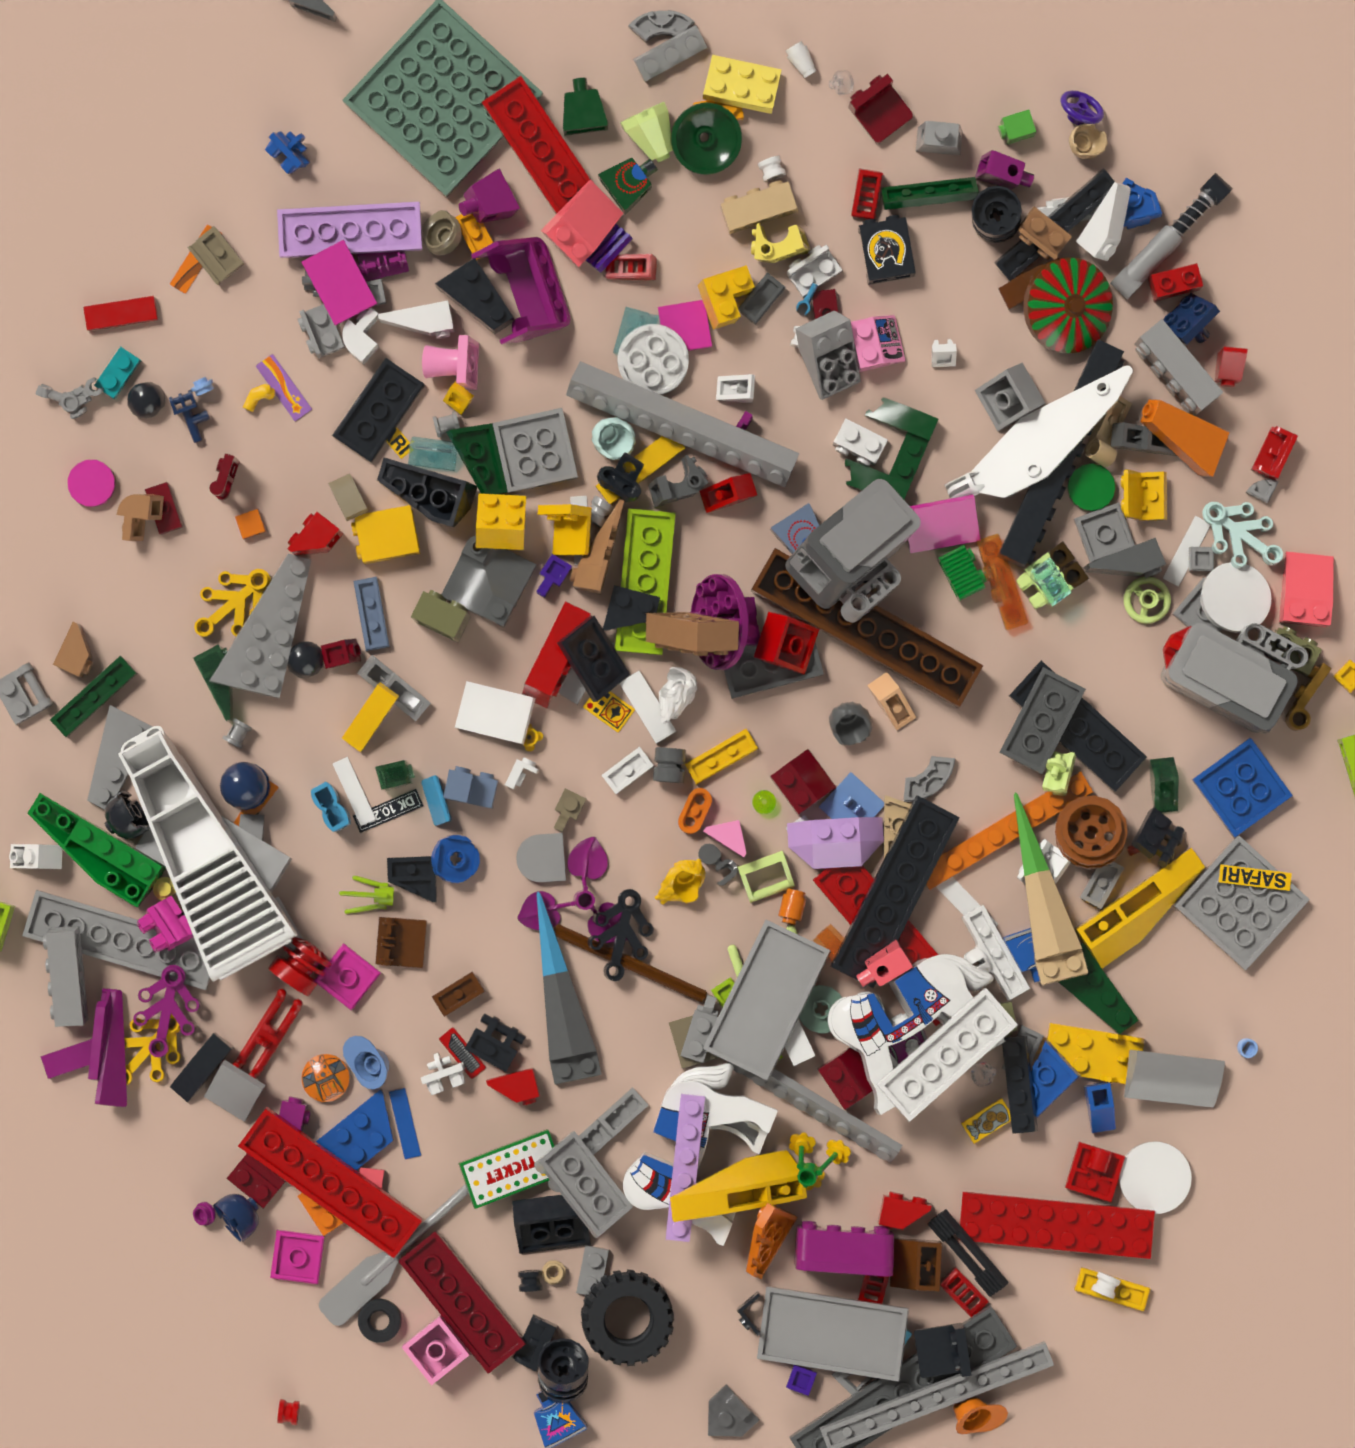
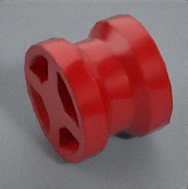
(288, 1412)

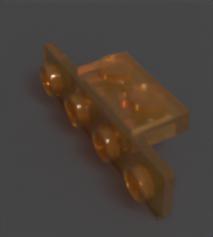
(1002, 583)

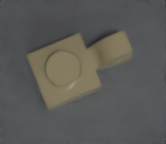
(569, 807)

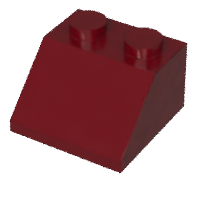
(802, 781)
(846, 1077)

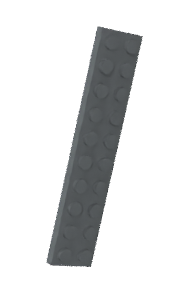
(986, 1342)

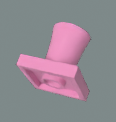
(453, 362)

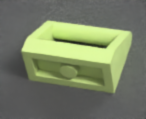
(759, 864)

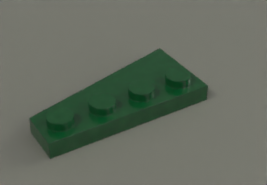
(1100, 995)

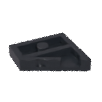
(629, 608)
(413, 875)

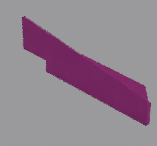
(108, 1050)

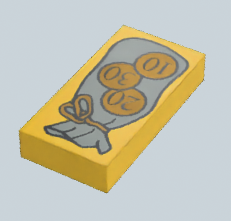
(987, 1120)

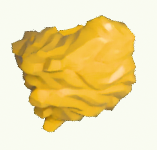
(682, 882)

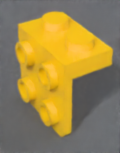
(1144, 495)

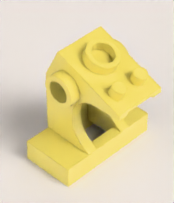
(792, 245)

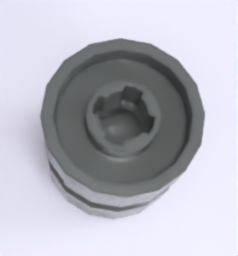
(669, 765)

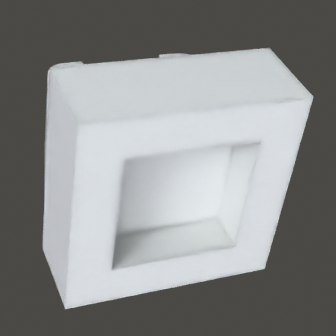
(943, 354)

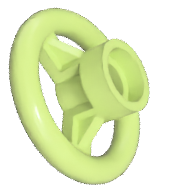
(1164, 595)

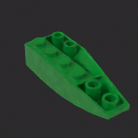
(98, 852)

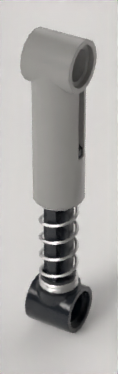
(1169, 238)

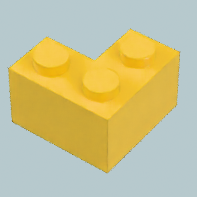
(719, 295)

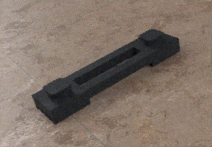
(991, 1278)

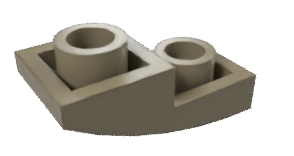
(348, 497)

